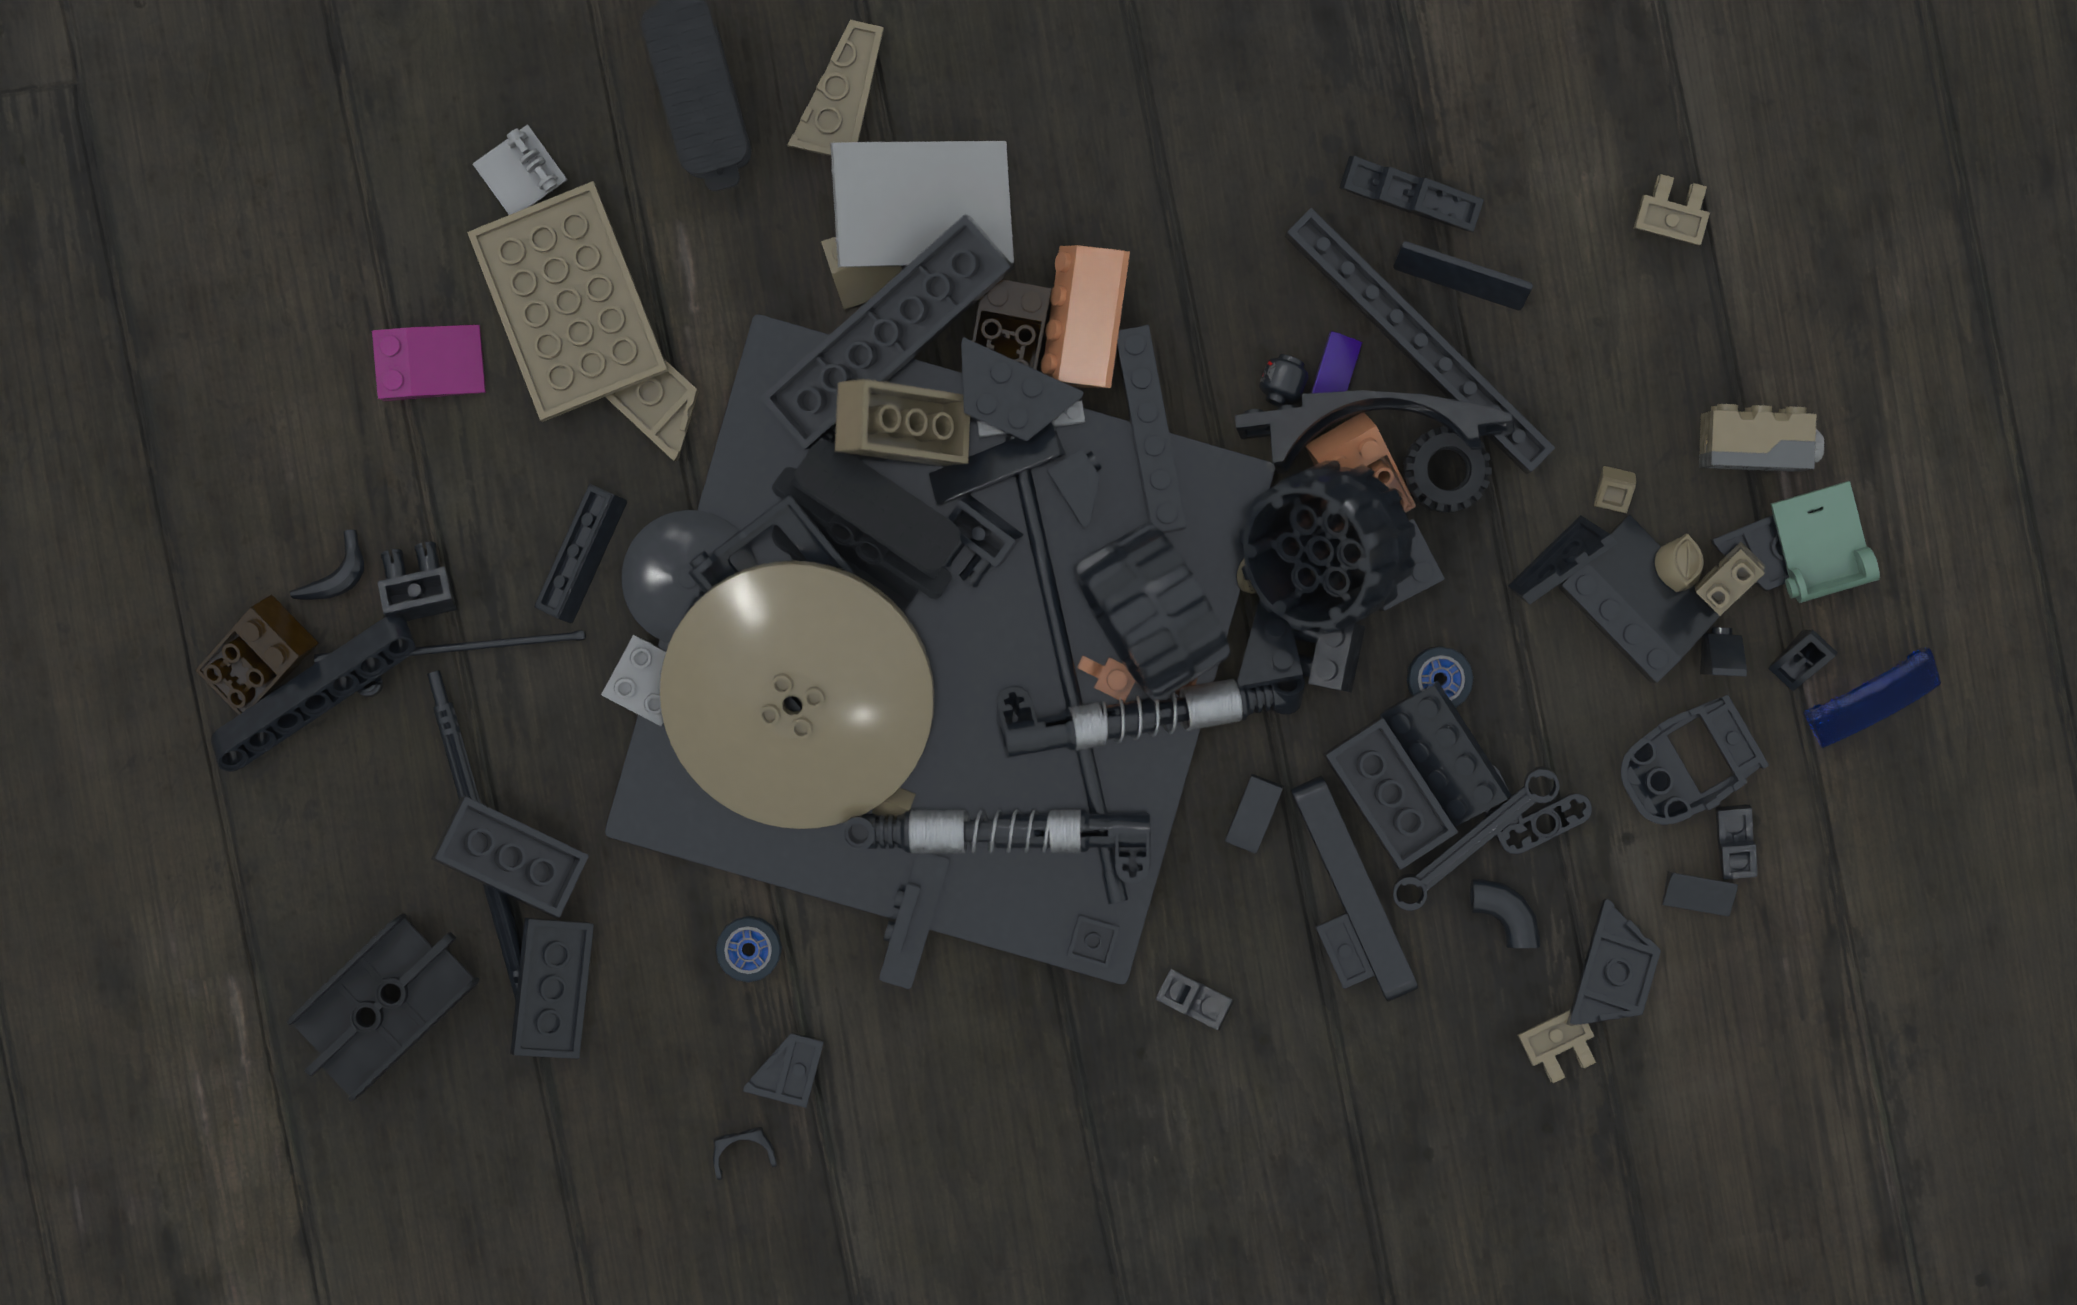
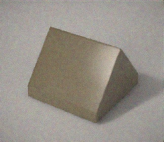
(895, 804)

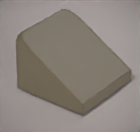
(1615, 489)

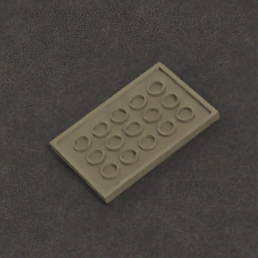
(567, 301)

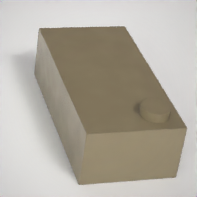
(901, 423)

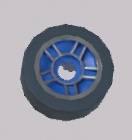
(1450, 664)
(741, 965)

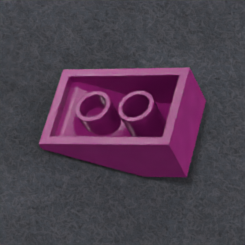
(428, 362)

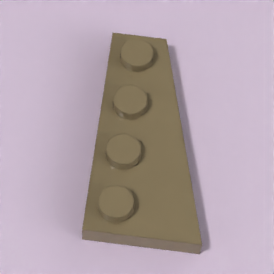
(842, 93)

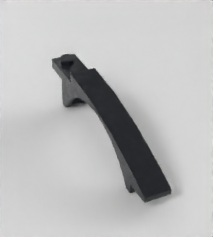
(1296, 426)

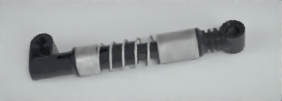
(1093, 725)
(1063, 833)

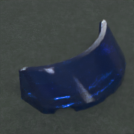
(1874, 699)

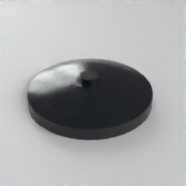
(658, 567)

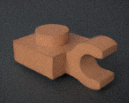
(1112, 677)

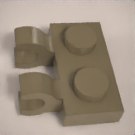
(1671, 219)
(1554, 1037)

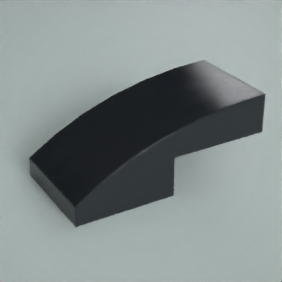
(1254, 813)
(1736, 842)
(1195, 999)

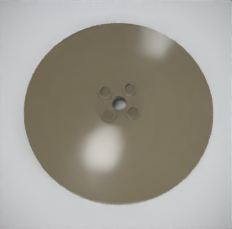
(808, 637)

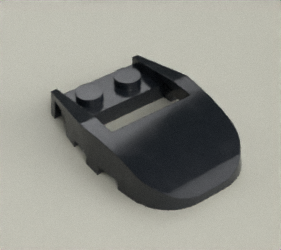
(1659, 780)

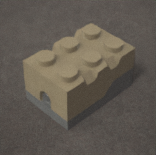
(1759, 439)

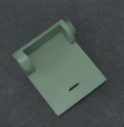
(1823, 547)

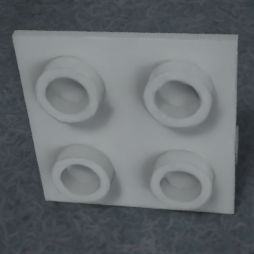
(519, 170)
(637, 680)

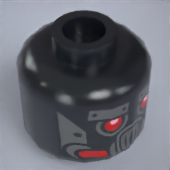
(1283, 380)

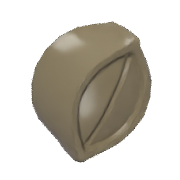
(1679, 563)

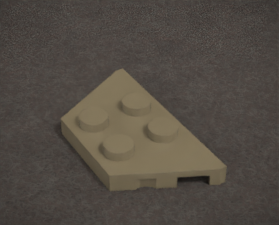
(660, 408)

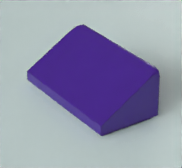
(1336, 364)

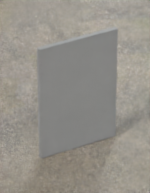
(907, 194)

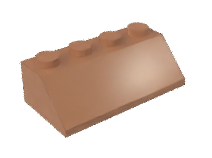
(1085, 315)

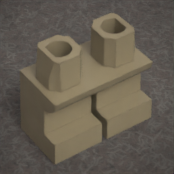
(1731, 579)

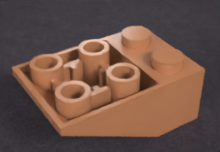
(1358, 444)

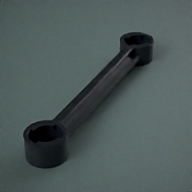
(1475, 838)

